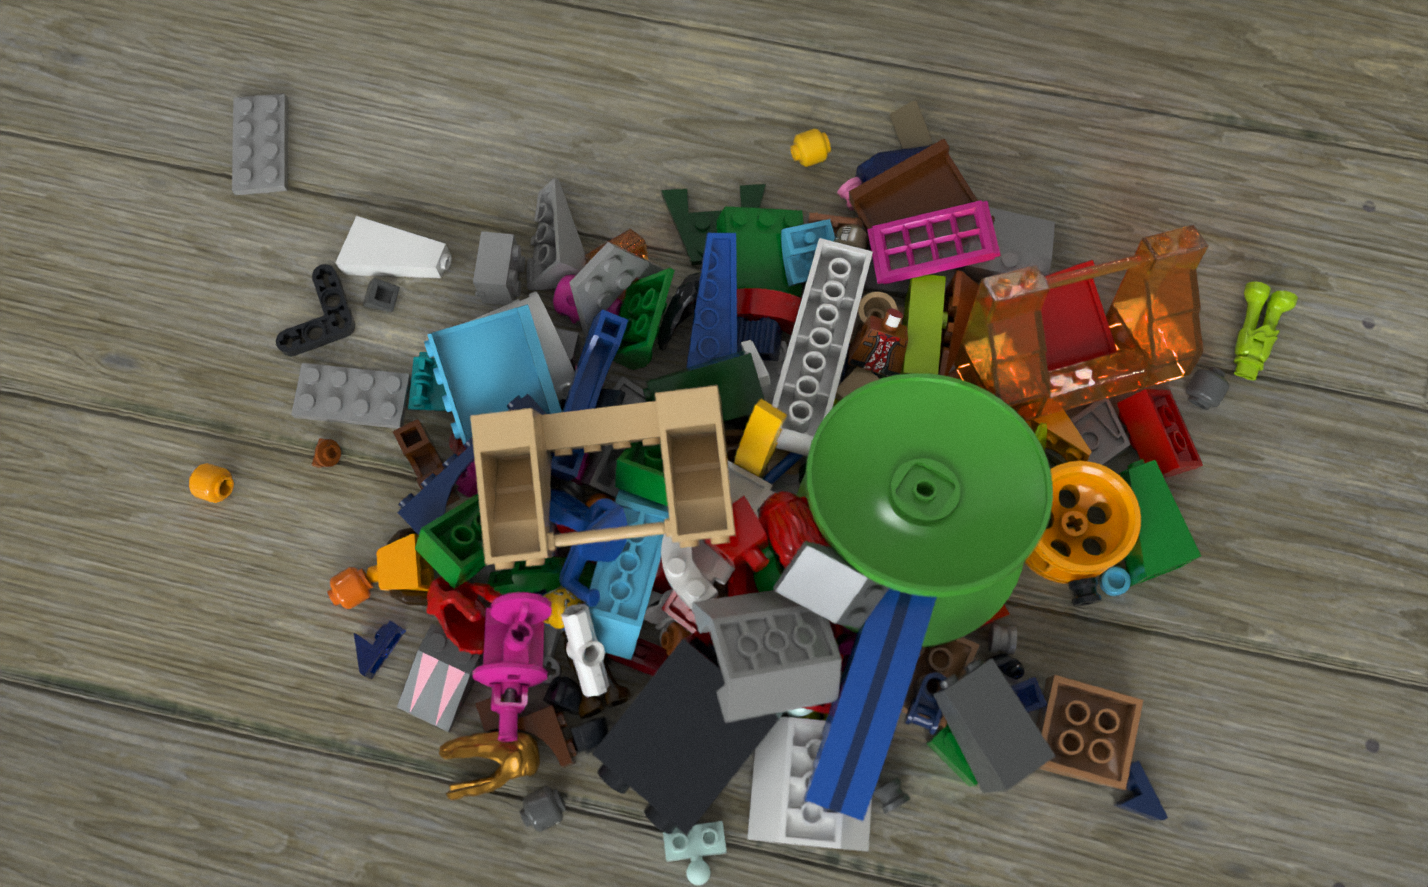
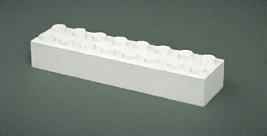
(819, 341)

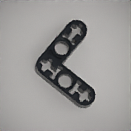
(328, 322)

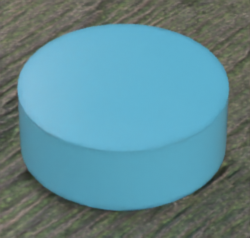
(1115, 581)

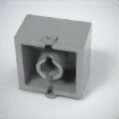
(498, 268)

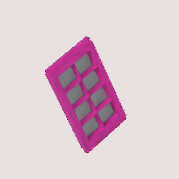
(933, 242)

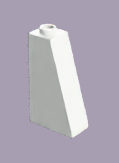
(388, 251)

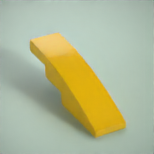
(760, 438)

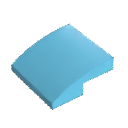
(800, 246)

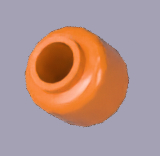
(350, 588)

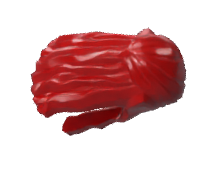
(788, 524)
(461, 612)

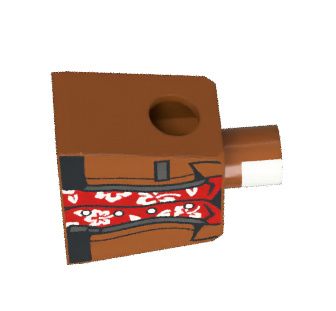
(880, 344)

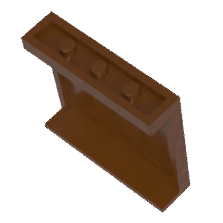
(912, 188)

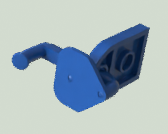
(576, 515)

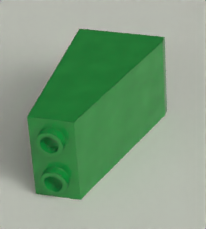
(1163, 535)

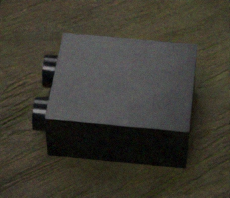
(676, 740)

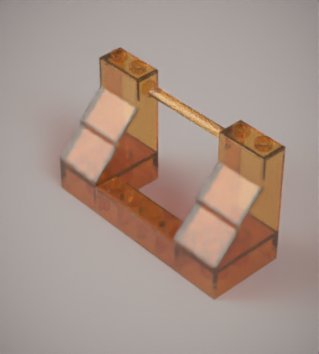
(1149, 318)

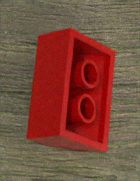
(1159, 431)

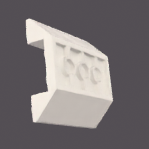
(778, 786)

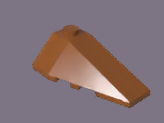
(958, 302)

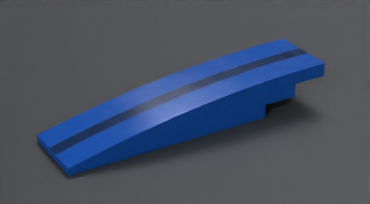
(869, 704)

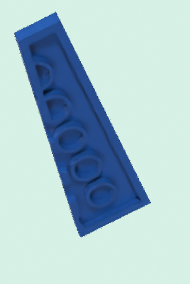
(716, 302)

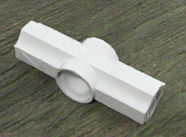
(582, 636)

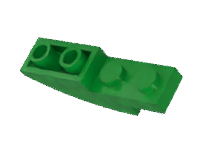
(536, 577)

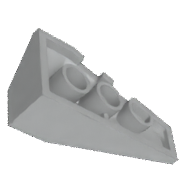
(555, 241)

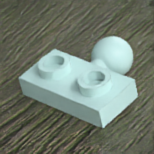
(701, 841)

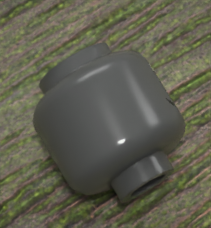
(1207, 388)
(543, 808)

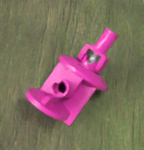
(513, 655)

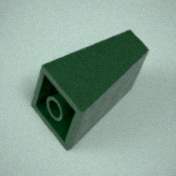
(732, 374)

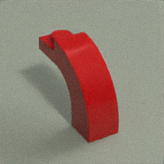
(777, 305)

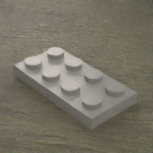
(260, 144)
(351, 396)

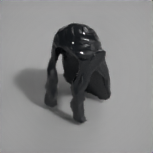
(679, 308)

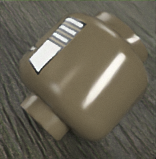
(853, 236)

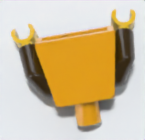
(402, 569)

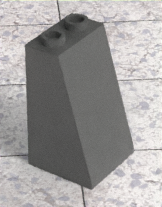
(992, 727)

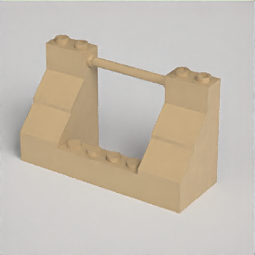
(516, 462)

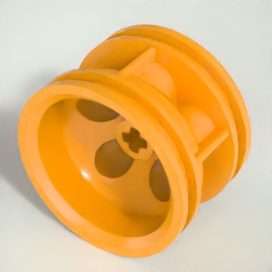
(1092, 487)

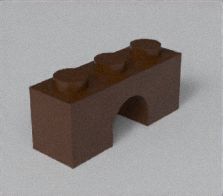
(421, 453)

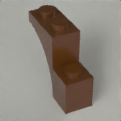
(545, 724)

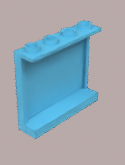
(489, 365)

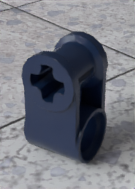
(925, 704)

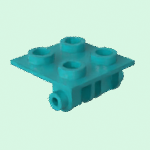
(424, 390)

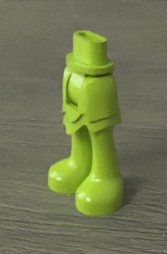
(1254, 344)

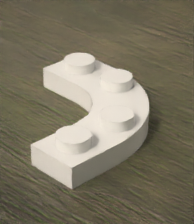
(683, 573)

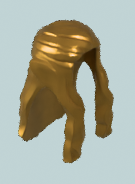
(515, 760)

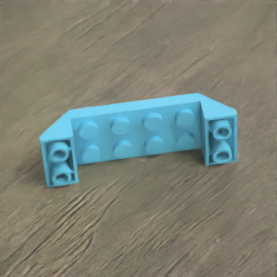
(627, 580)

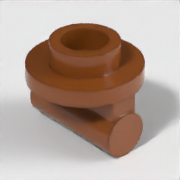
(326, 453)

